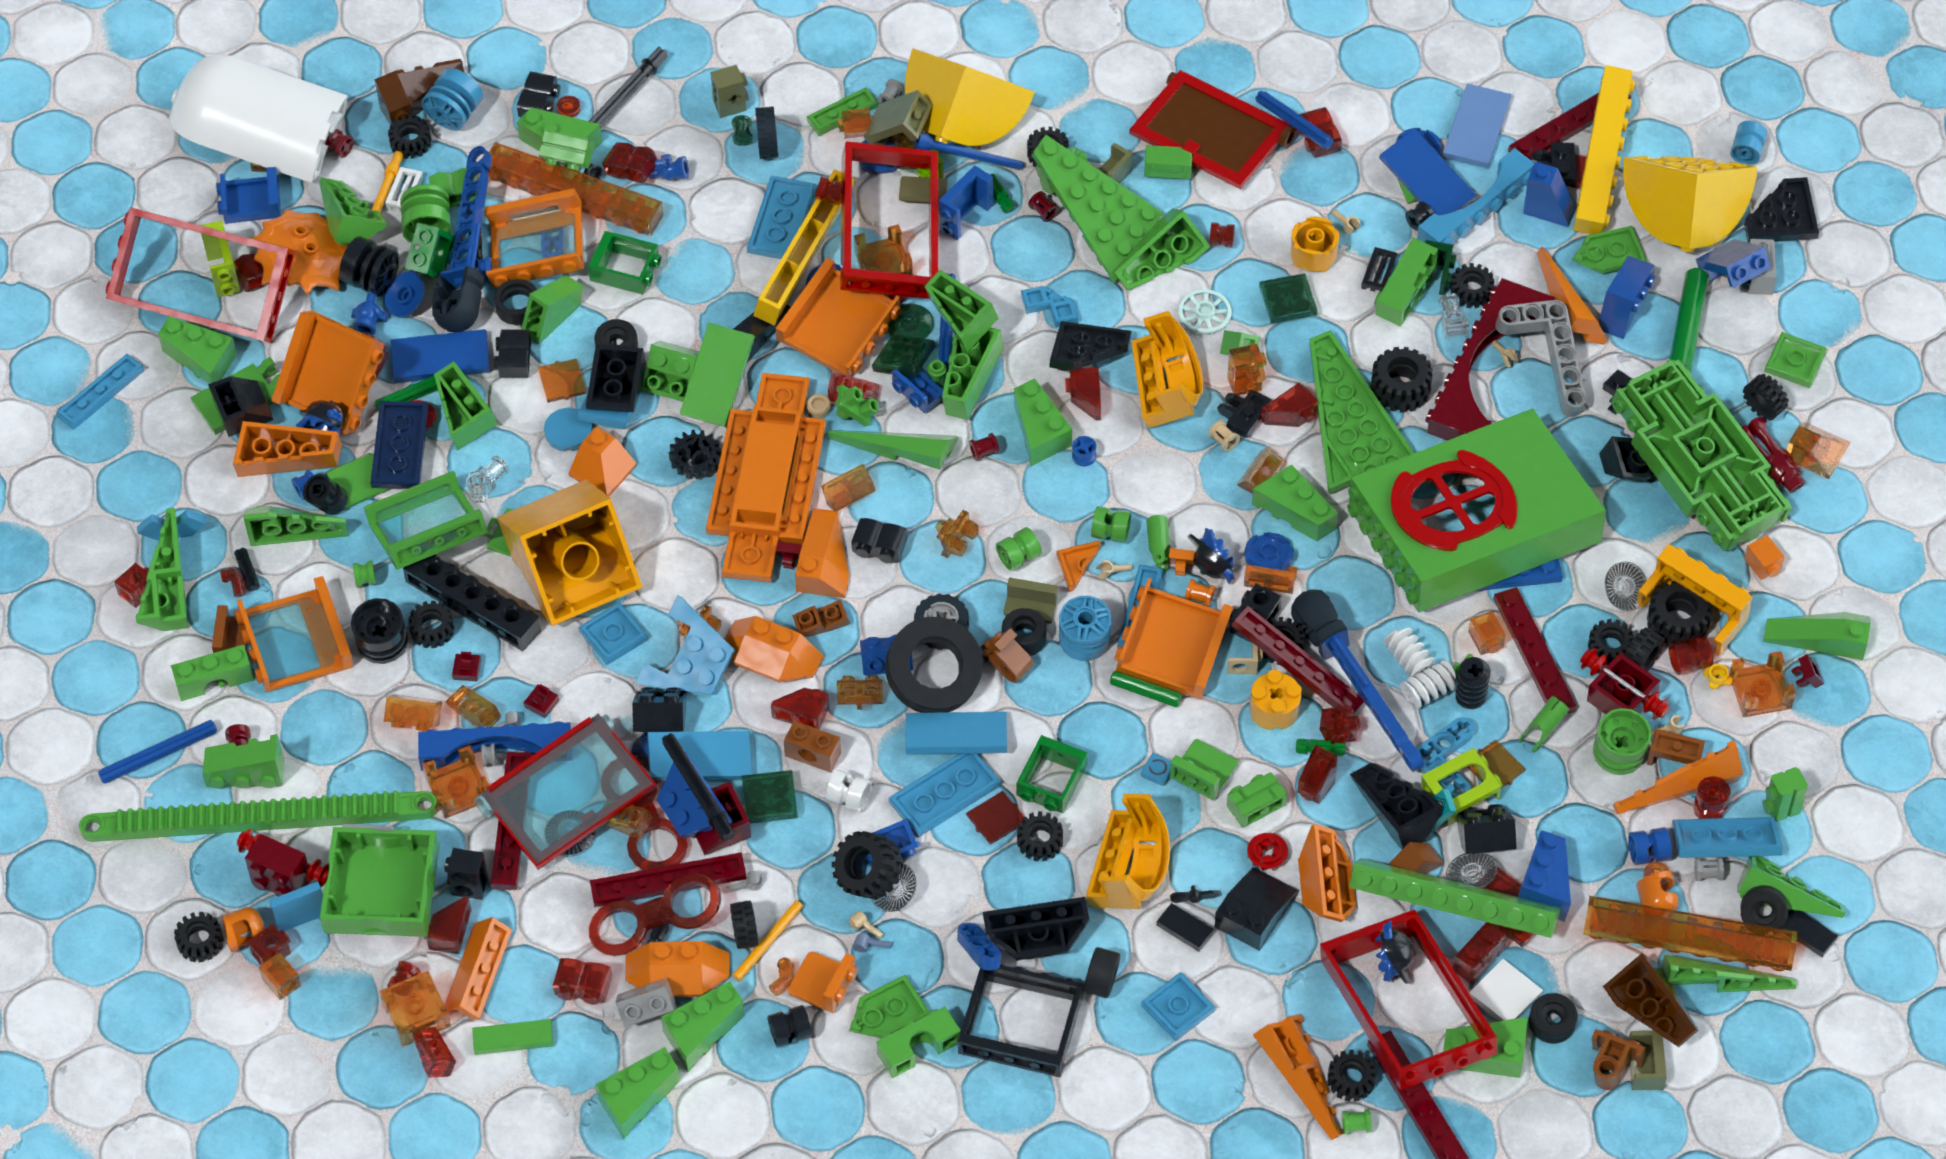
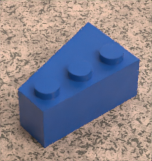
(1625, 296)
(1548, 874)

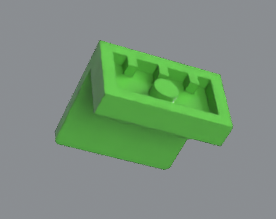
(1203, 769)

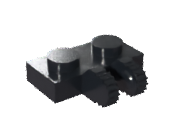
(1561, 157)
(1248, 411)

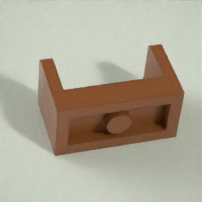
(1675, 747)

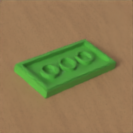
(717, 374)

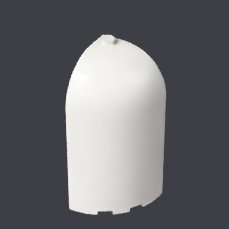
(257, 114)

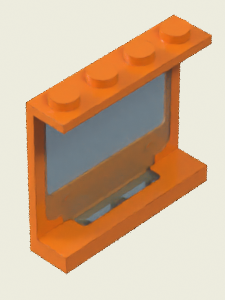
(536, 237)
(294, 638)

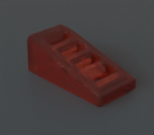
(837, 379)
(434, 1053)

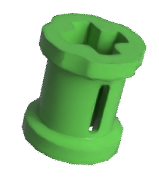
(1356, 1121)

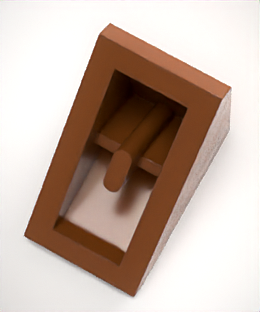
(1417, 858)

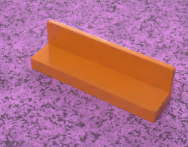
(478, 968)

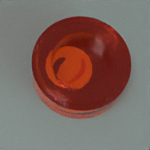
(568, 106)

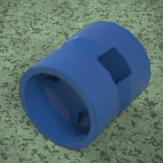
(1649, 846)

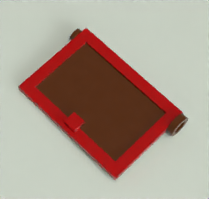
(1218, 129)

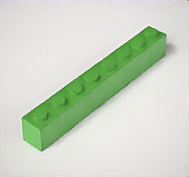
(1455, 897)

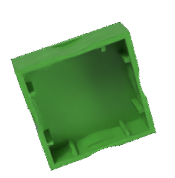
(380, 882)

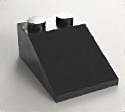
(616, 378)
(1254, 908)

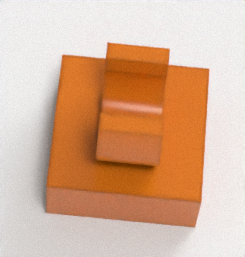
(1181, 559)

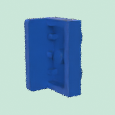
(920, 391)
(874, 654)
(902, 836)

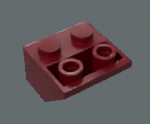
(710, 840)

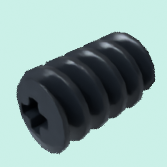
(1472, 683)

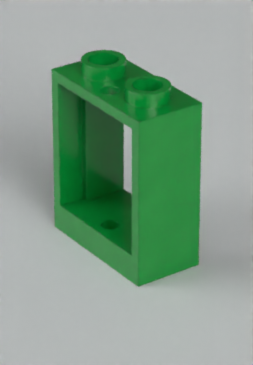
(628, 246)
(433, 251)
(1060, 754)

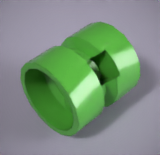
(1119, 527)
(1019, 548)

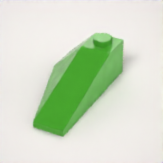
(1165, 247)
(283, 525)
(1828, 633)
(1764, 872)

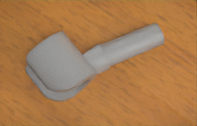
(510, 719)
(753, 882)

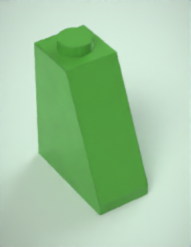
(551, 306)

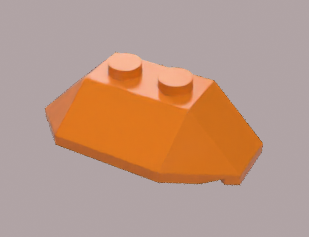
(772, 650)
(1326, 875)
(688, 965)

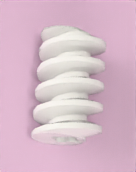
(1408, 653)
(1428, 683)

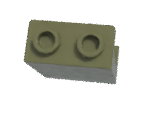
(899, 115)

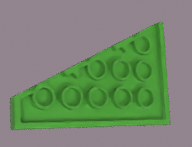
(1103, 209)

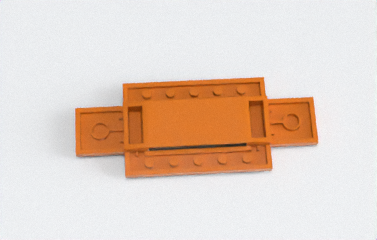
(756, 474)

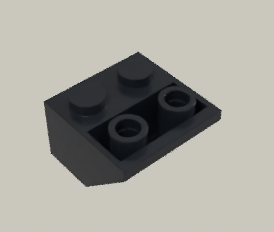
(239, 401)
(659, 710)
(1486, 829)

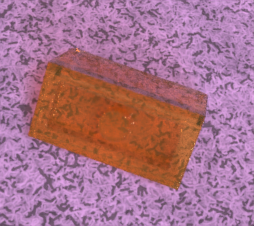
(1271, 579)

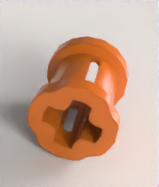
(1200, 593)

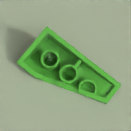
(346, 214)

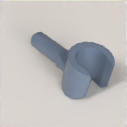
(863, 941)

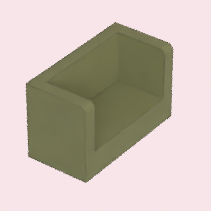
(1119, 163)
(1653, 1072)

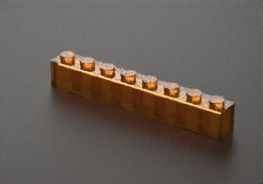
(597, 196)
(1690, 933)

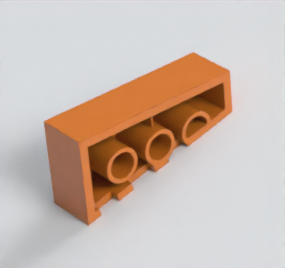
(281, 449)

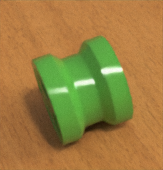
(364, 573)

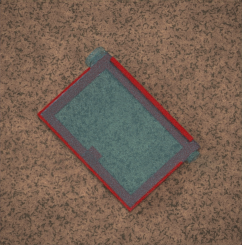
(566, 790)

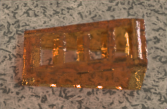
(485, 717)
(636, 829)

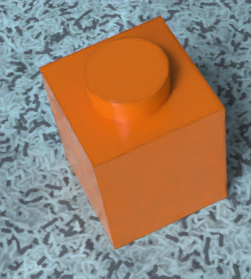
(1764, 558)

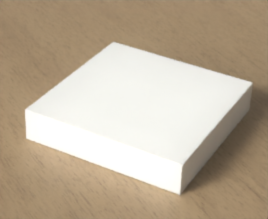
(1505, 992)

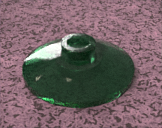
(919, 325)

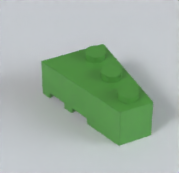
(536, 121)
(961, 308)
(463, 406)
(1297, 502)
(244, 764)
(702, 1022)
(1510, 1047)
(637, 1089)

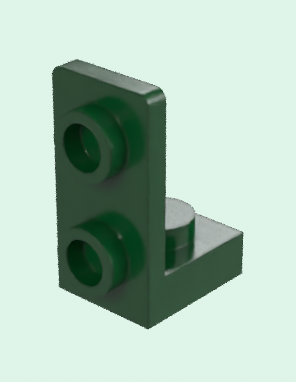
(1444, 258)

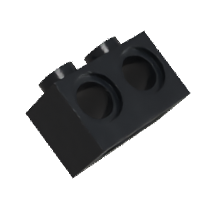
(1258, 594)
(466, 873)

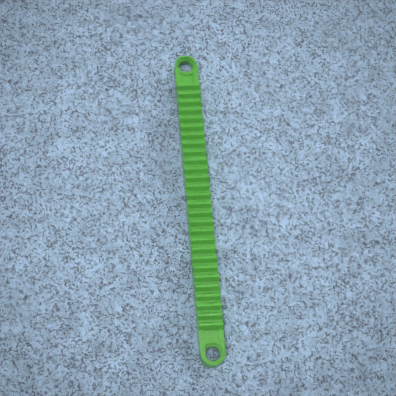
(258, 815)

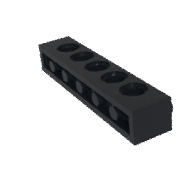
(477, 610)

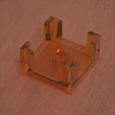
(883, 255)
(1761, 687)
(456, 783)
(414, 1006)

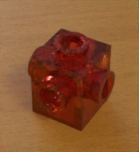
(1339, 724)

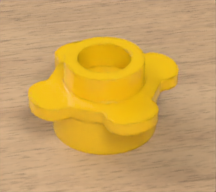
(1717, 670)

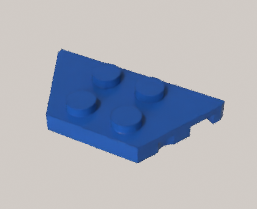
(682, 806)

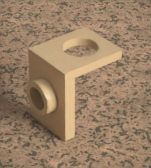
(1251, 663)

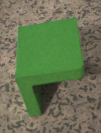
(1235, 340)

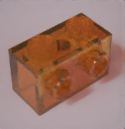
(1246, 369)
(413, 711)

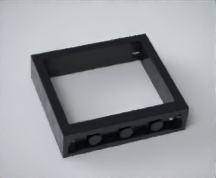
(1011, 1054)

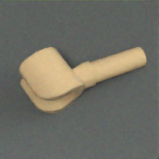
(1347, 221)
(1507, 354)
(1108, 568)
(1671, 727)
(859, 919)

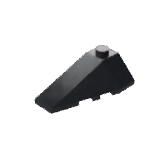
(1623, 460)
(1398, 805)

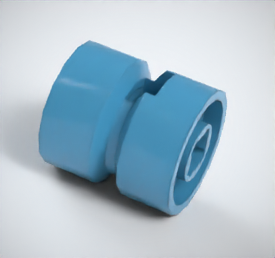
(1748, 142)

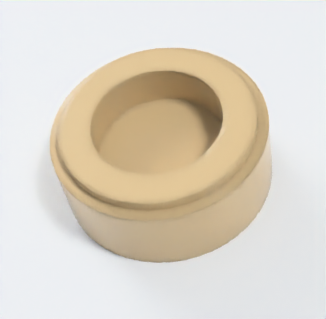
(818, 406)

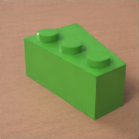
(1407, 282)
(197, 348)
(1041, 422)

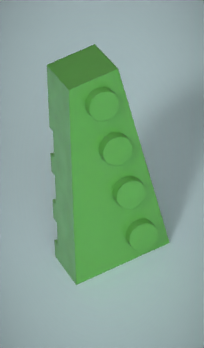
(970, 372)

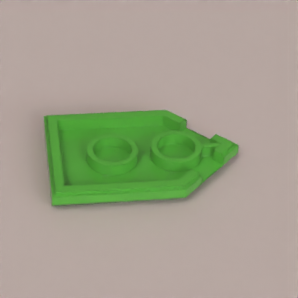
(1609, 249)
(356, 479)
(888, 1009)

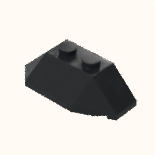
(1037, 928)

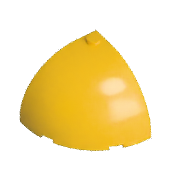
(966, 102)
(1688, 198)

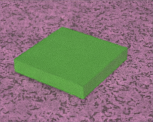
(1795, 359)

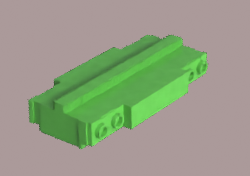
(1701, 455)

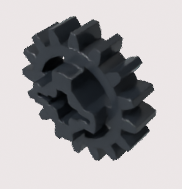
(695, 452)

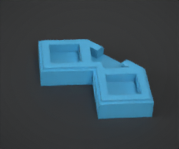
(1043, 298)
(188, 525)

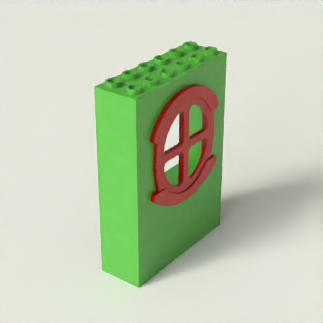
(1537, 515)

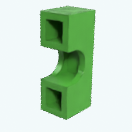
(196, 673)
(935, 1029)

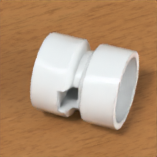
(848, 790)

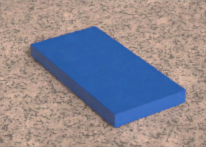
(1427, 174)
(425, 355)

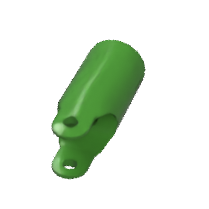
(1159, 540)
(1546, 720)

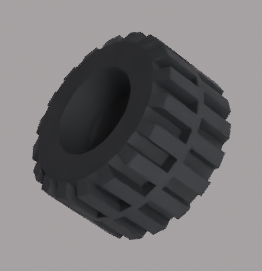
(1401, 364)
(1679, 598)
(884, 866)

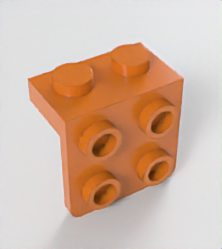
(823, 980)

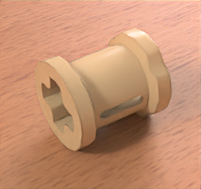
(1224, 436)

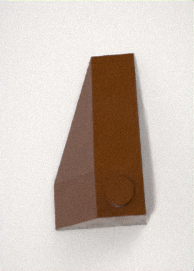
(402, 92)
(1648, 996)

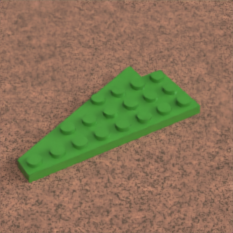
(1351, 419)

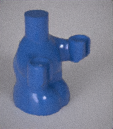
(670, 170)
(367, 315)

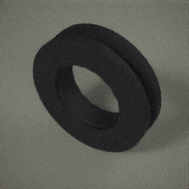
(953, 637)

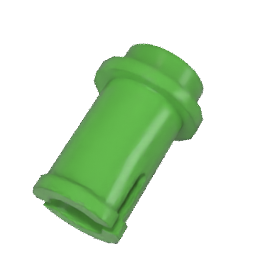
(937, 371)

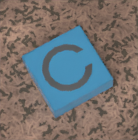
(1156, 769)

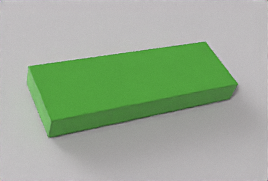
(826, 118)
(512, 1036)

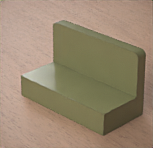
(1031, 595)

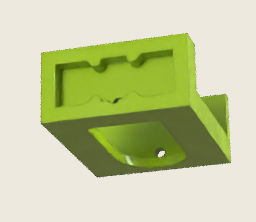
(223, 274)
(1490, 785)

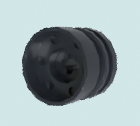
(368, 266)
(377, 619)

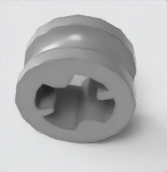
(488, 754)

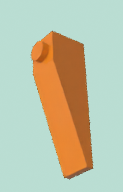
(822, 558)

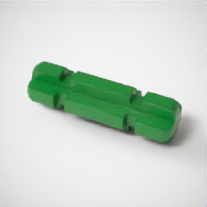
(1001, 196)
(1303, 745)

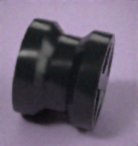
(1418, 215)

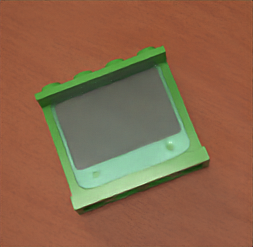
(424, 520)

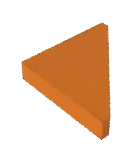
(1076, 560)

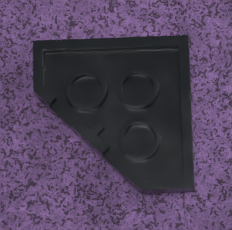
(1784, 214)
(1085, 344)

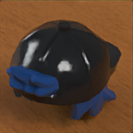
(322, 416)
(1211, 557)
(1396, 953)

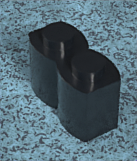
(538, 93)
(514, 353)
(879, 540)

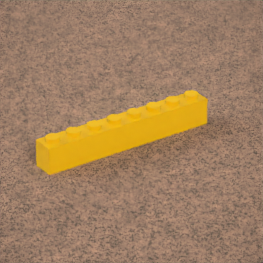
(1603, 150)
(798, 257)

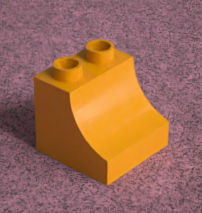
(570, 551)

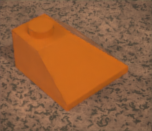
(602, 462)

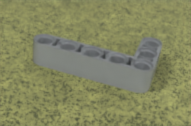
(1556, 347)

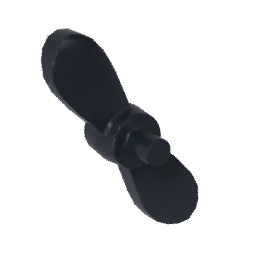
(1193, 895)

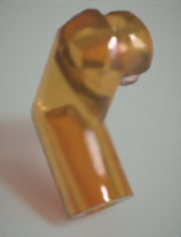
(786, 975)

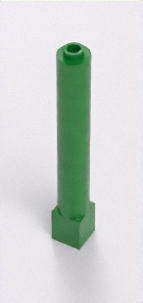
(1689, 317)

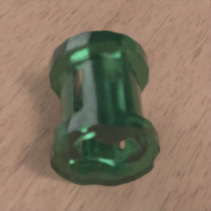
(742, 134)

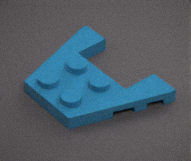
(699, 660)

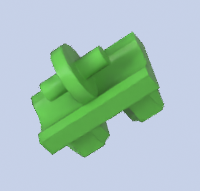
(853, 405)

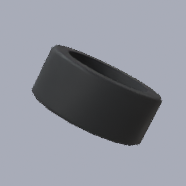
(506, 290)

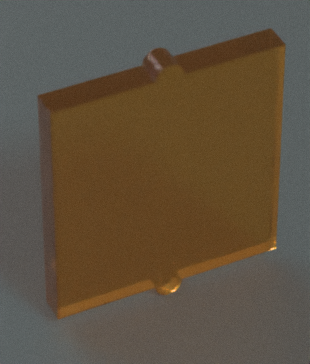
(561, 380)
(1499, 763)

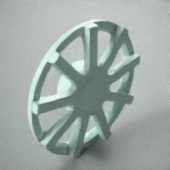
(1205, 312)

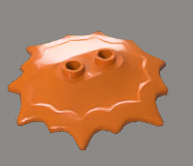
(316, 253)

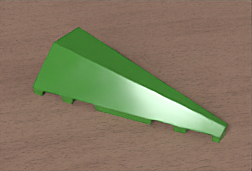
(920, 448)
(164, 596)
(1727, 979)

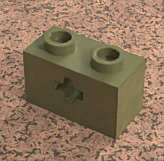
(729, 91)

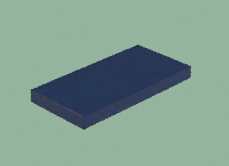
(399, 444)

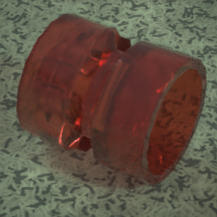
(1688, 655)
(1711, 798)

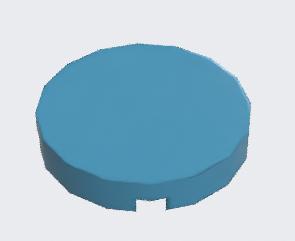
(565, 430)

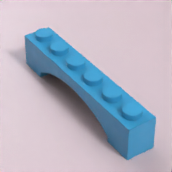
(1448, 228)

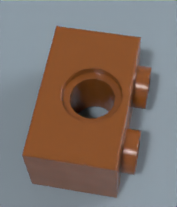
(812, 746)

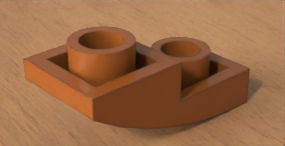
(822, 620)

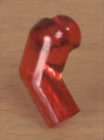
(236, 579)

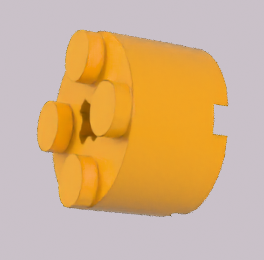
(1314, 244)
(1275, 700)

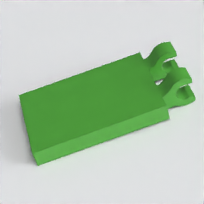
(204, 403)

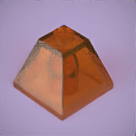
(1816, 449)

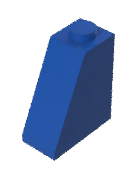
(1548, 196)

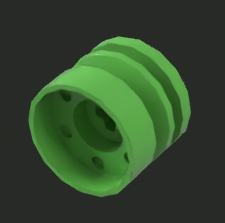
(424, 205)
(1621, 741)

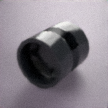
(325, 494)
(789, 1026)

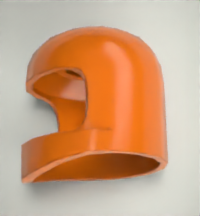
(1654, 895)
(240, 922)

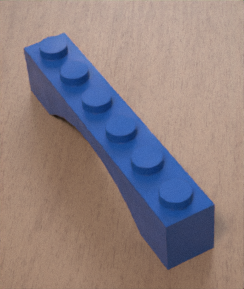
(444, 744)

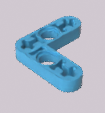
(1439, 754)

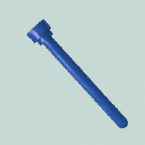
(925, 142)

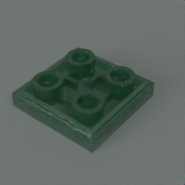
(1288, 298)
(904, 354)
(769, 796)

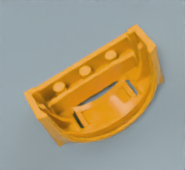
(1183, 374)
(1677, 566)
(1124, 830)

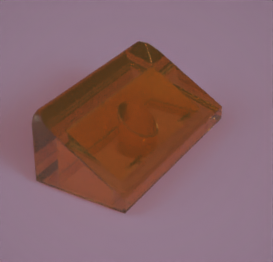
(1262, 468)
(848, 488)

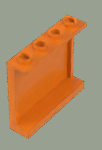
(836, 324)
(329, 364)
(1172, 641)

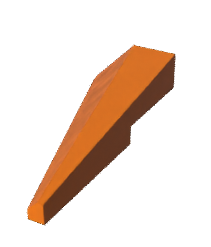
(1559, 287)
(1686, 779)
(1291, 1054)

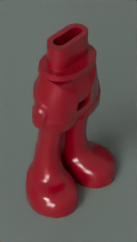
(1782, 465)

